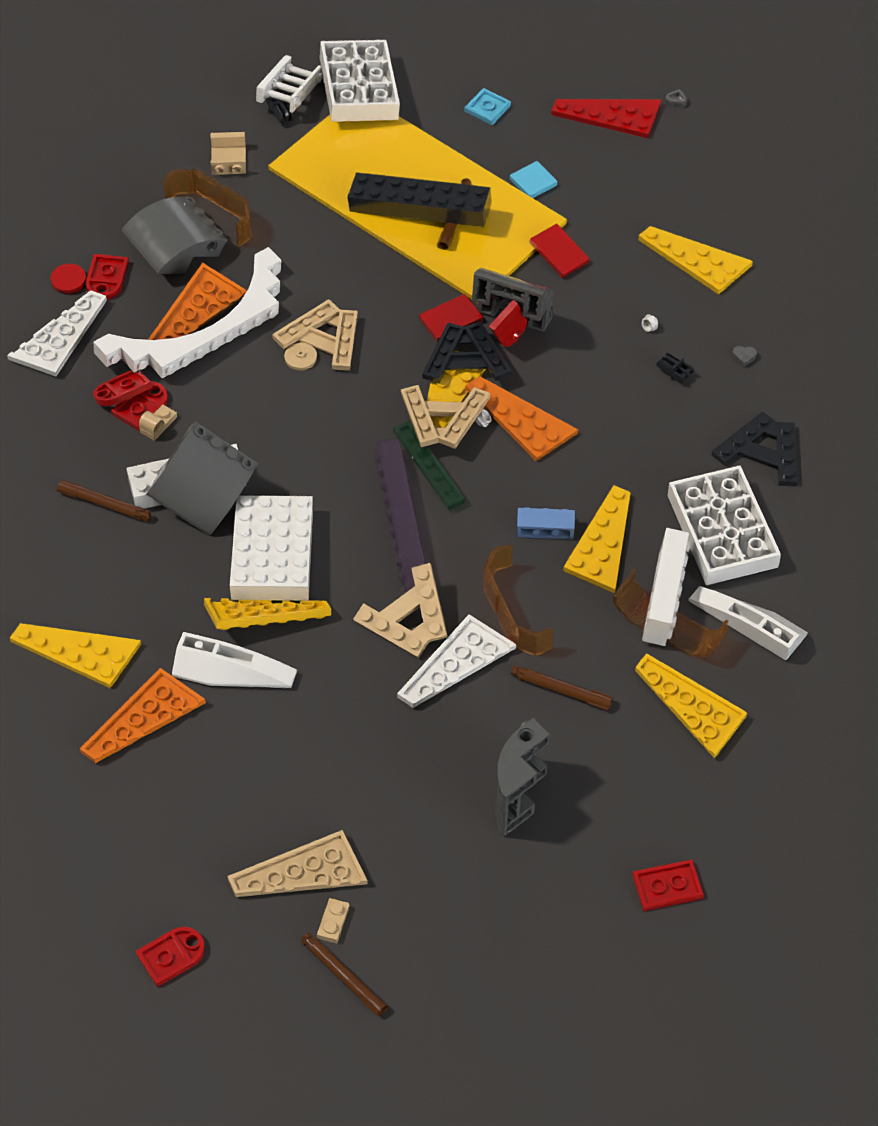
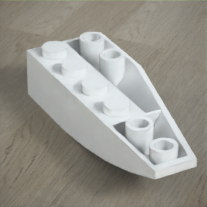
(752, 621)
(225, 664)

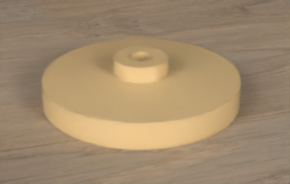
(300, 356)

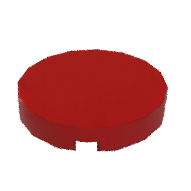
(68, 278)

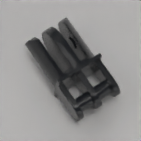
(280, 110)
(676, 368)

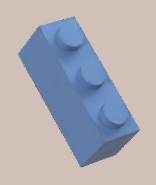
(545, 523)

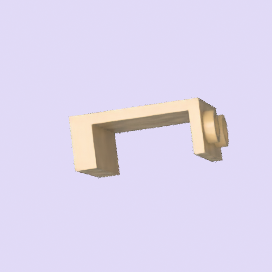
(228, 153)

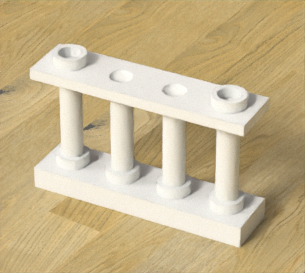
(280, 73)

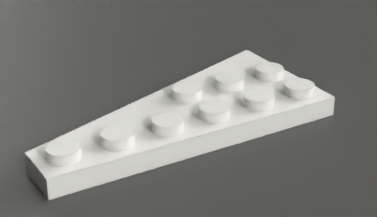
(59, 338)
(460, 655)

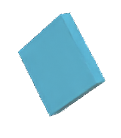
(487, 106)
(533, 179)

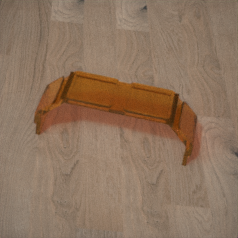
(195, 181)
(686, 635)
(525, 639)

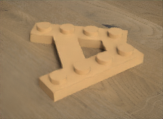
(305, 330)
(462, 412)
(387, 621)

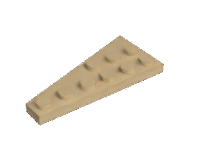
(316, 865)

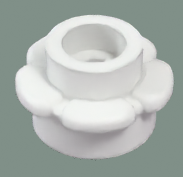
(649, 323)
(483, 418)

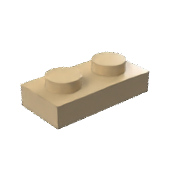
(333, 920)

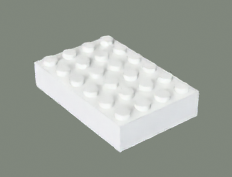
(359, 80)
(723, 525)
(272, 548)

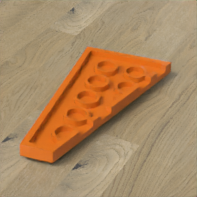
(199, 302)
(527, 424)
(150, 708)

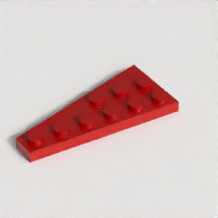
(620, 115)

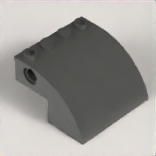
(173, 234)
(497, 290)
(202, 478)
(517, 772)

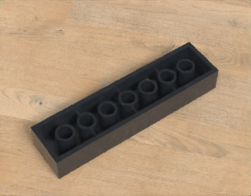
(420, 199)

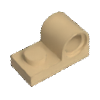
(155, 424)

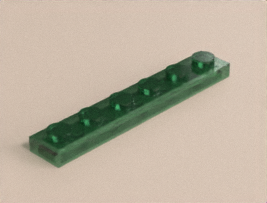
(429, 466)

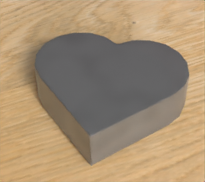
(676, 99)
(744, 355)

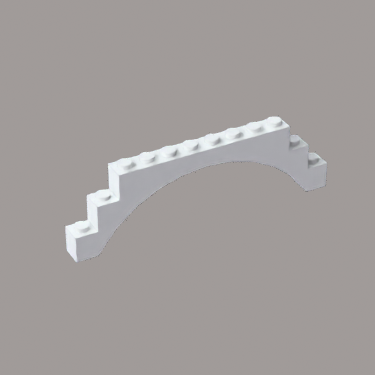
(172, 354)

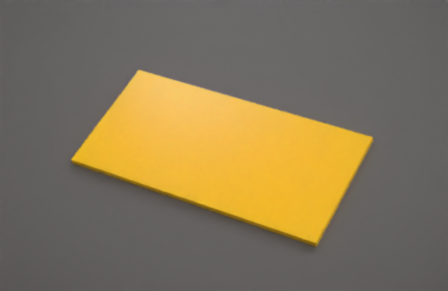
(333, 152)

